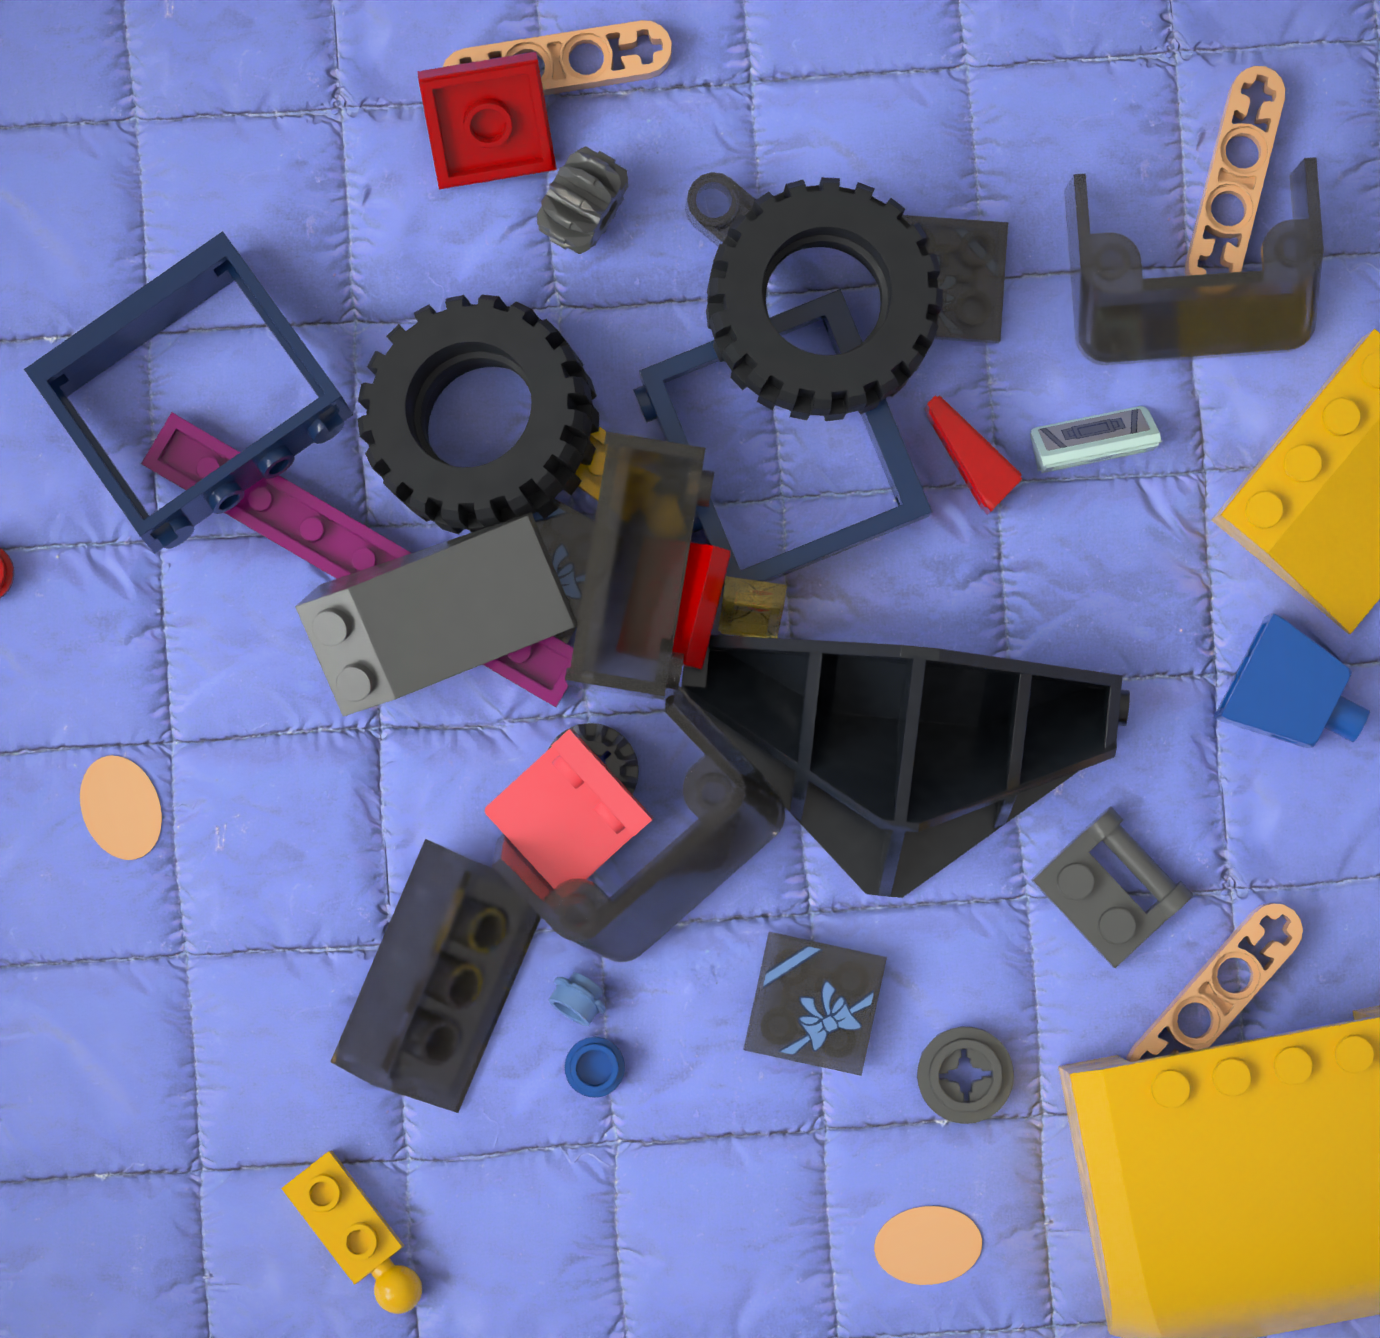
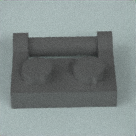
(1097, 902)

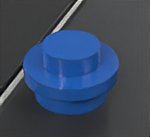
(594, 1067)

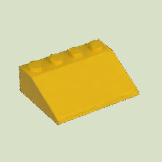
(1317, 494)

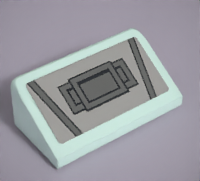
(1094, 439)

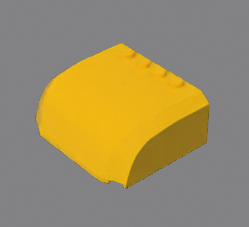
(1234, 1182)

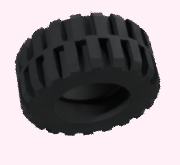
(835, 220)
(435, 355)

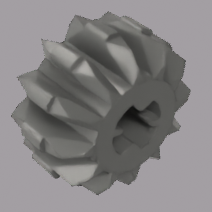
(582, 200)

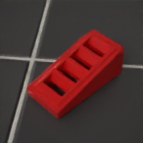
(979, 463)

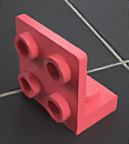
(568, 812)

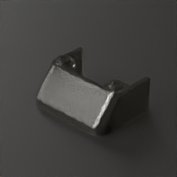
(1195, 316)
(638, 567)
(735, 820)

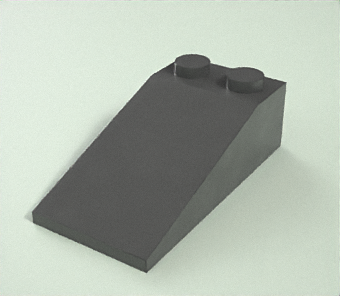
(435, 613)

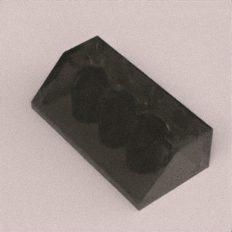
(438, 979)

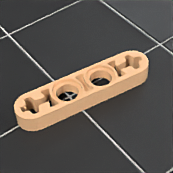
(556, 49)
(1229, 179)
(1205, 987)

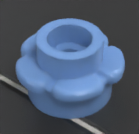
(577, 998)

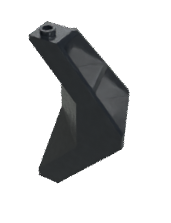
(903, 747)

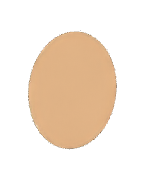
(120, 807)
(928, 1245)

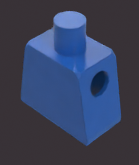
(1290, 689)

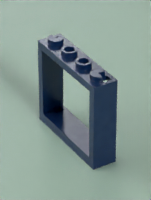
(140, 319)
(879, 422)

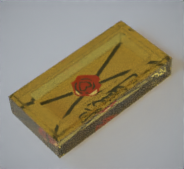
(751, 608)

